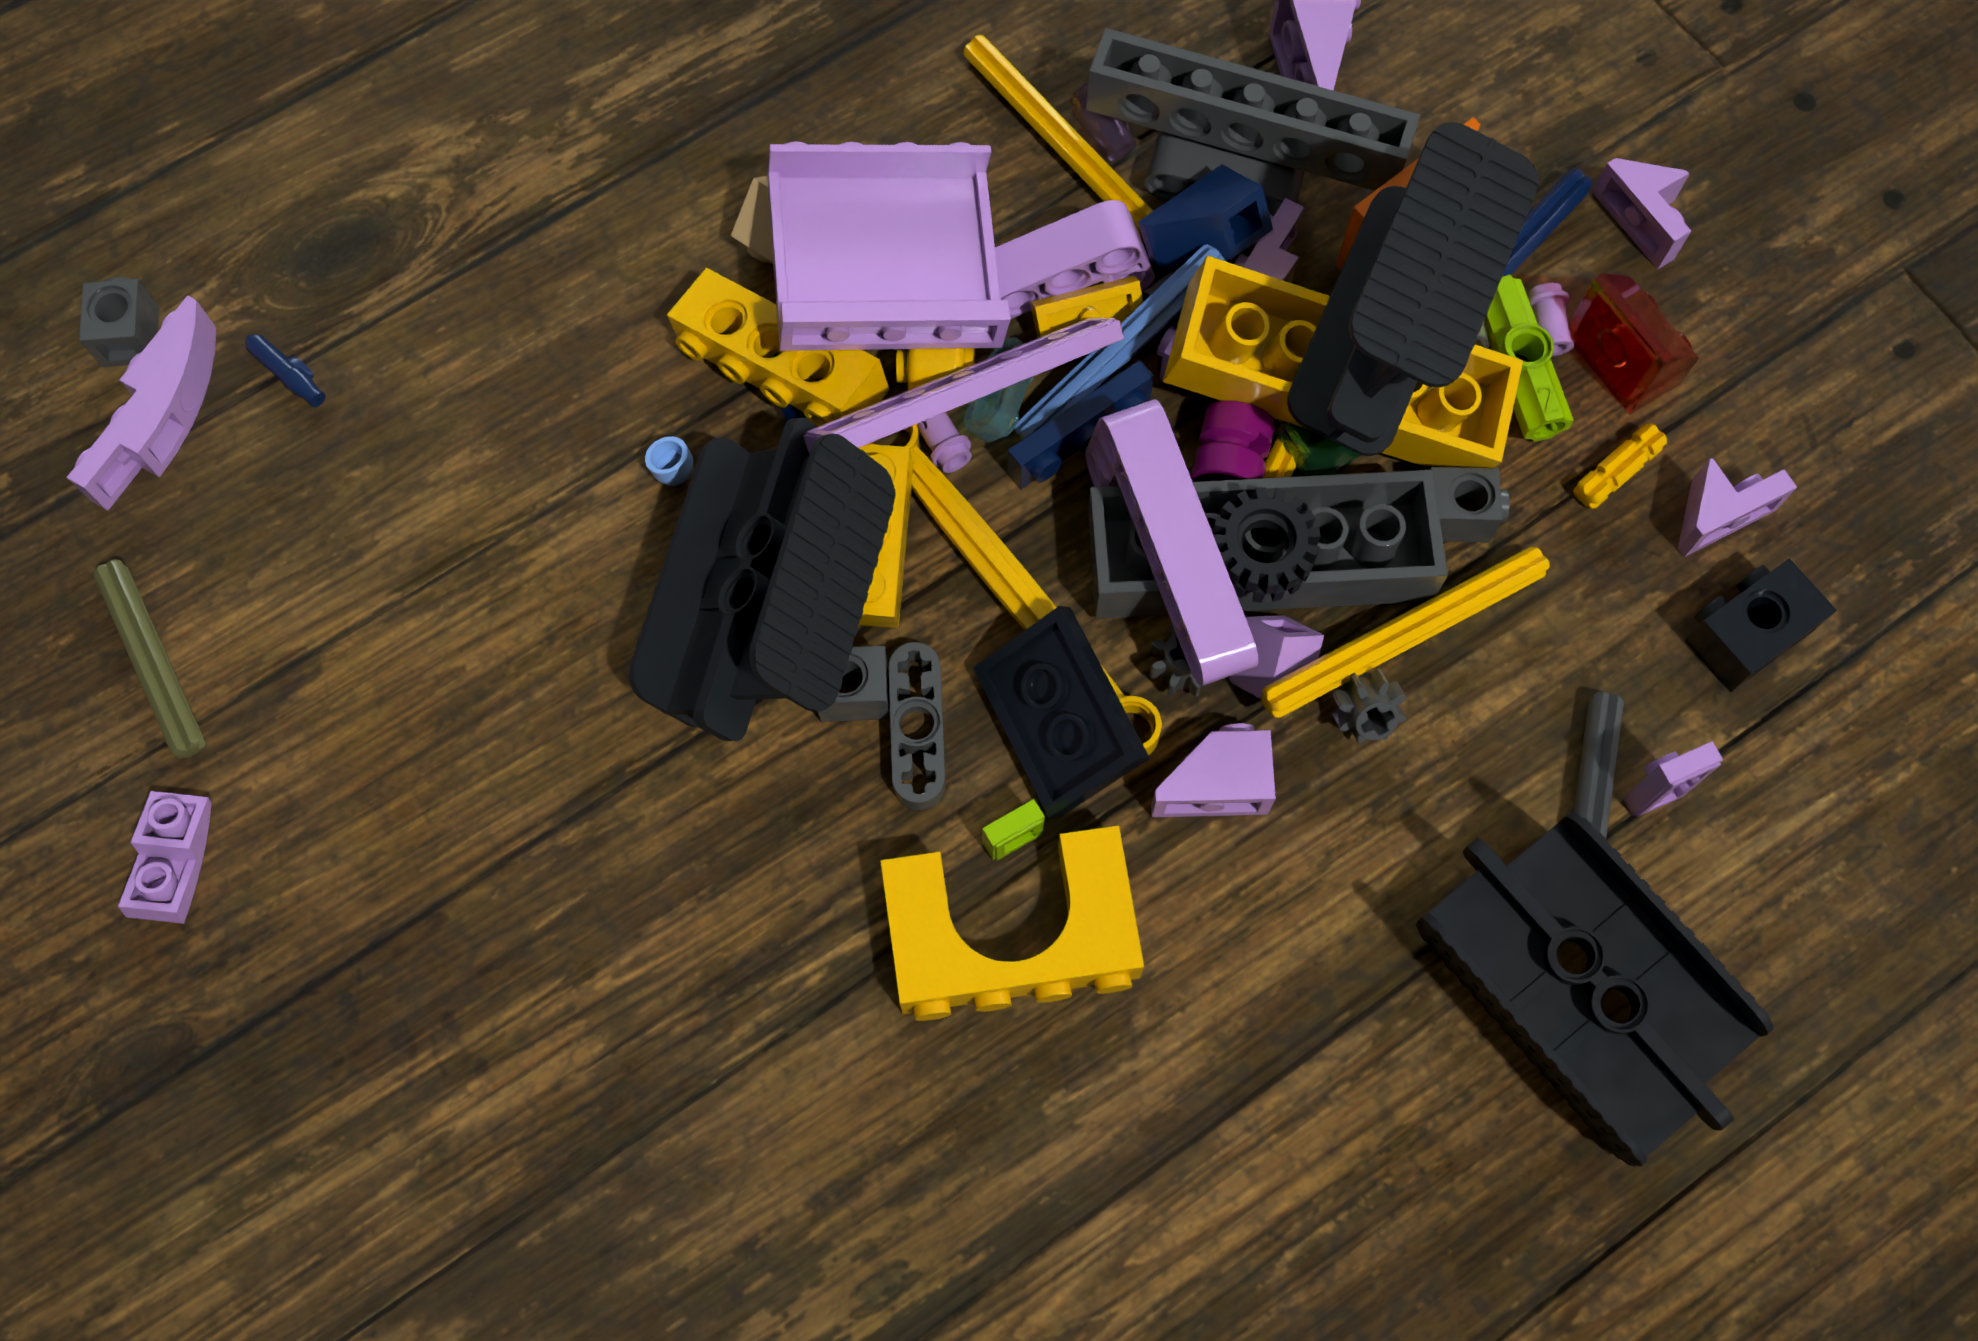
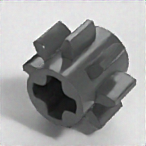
(1173, 672)
(1369, 706)

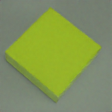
(1013, 830)

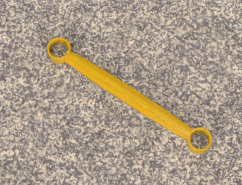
(996, 563)

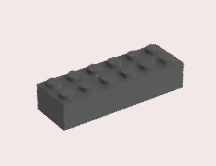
(1375, 542)

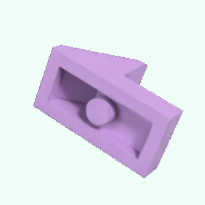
(1640, 201)
(1720, 509)

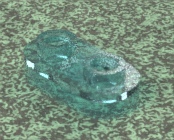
(997, 412)

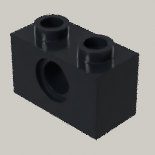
(1781, 600)

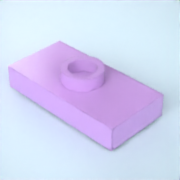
(1672, 778)

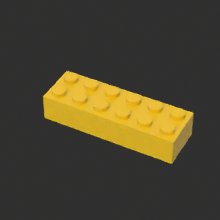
(1248, 335)

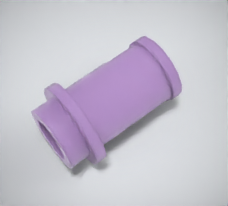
(1549, 309)
(948, 447)

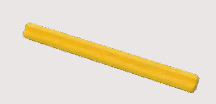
(1053, 127)
(1403, 632)

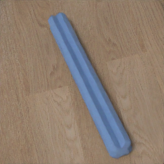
(1107, 361)

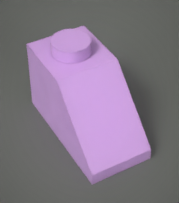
(1221, 777)

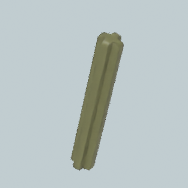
(149, 659)

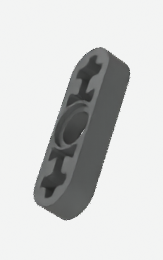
(930, 686)

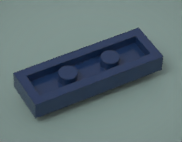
(1045, 449)

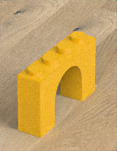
(943, 972)

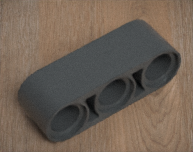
(1183, 161)

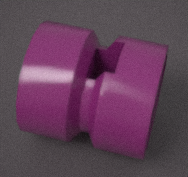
(1234, 442)

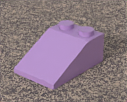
(1311, 38)

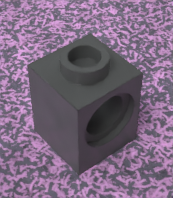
(117, 320)
(1480, 488)
(871, 698)

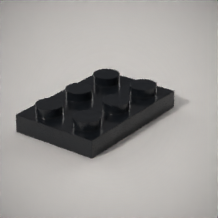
(1060, 712)

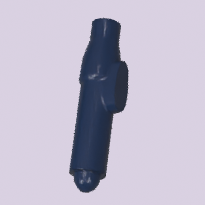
(290, 370)

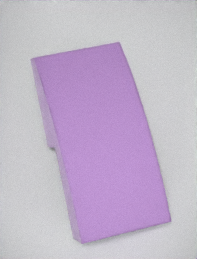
(169, 857)

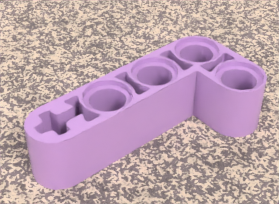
(1072, 255)

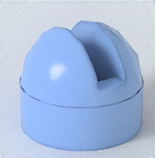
(669, 461)

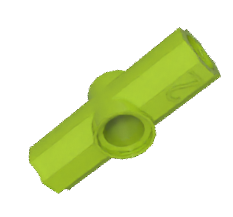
(1514, 330)

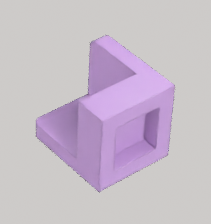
(1281, 648)

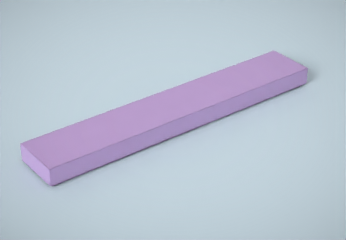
(971, 382)

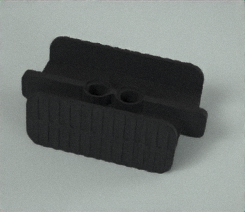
(1413, 288)
(763, 580)
(1686, 1014)

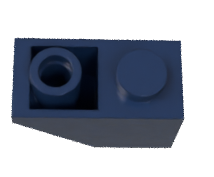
(1215, 211)

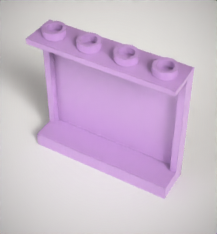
(884, 247)

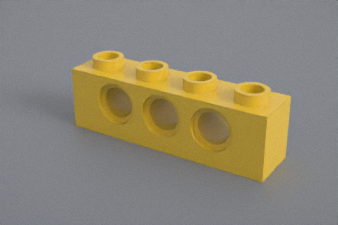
(741, 335)

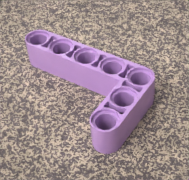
(1144, 460)

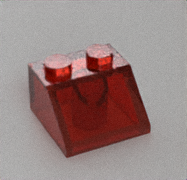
(1629, 341)

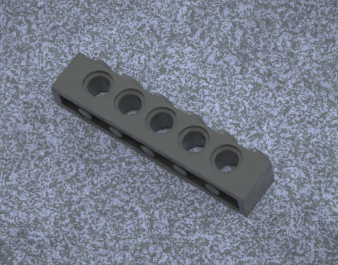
(1249, 111)

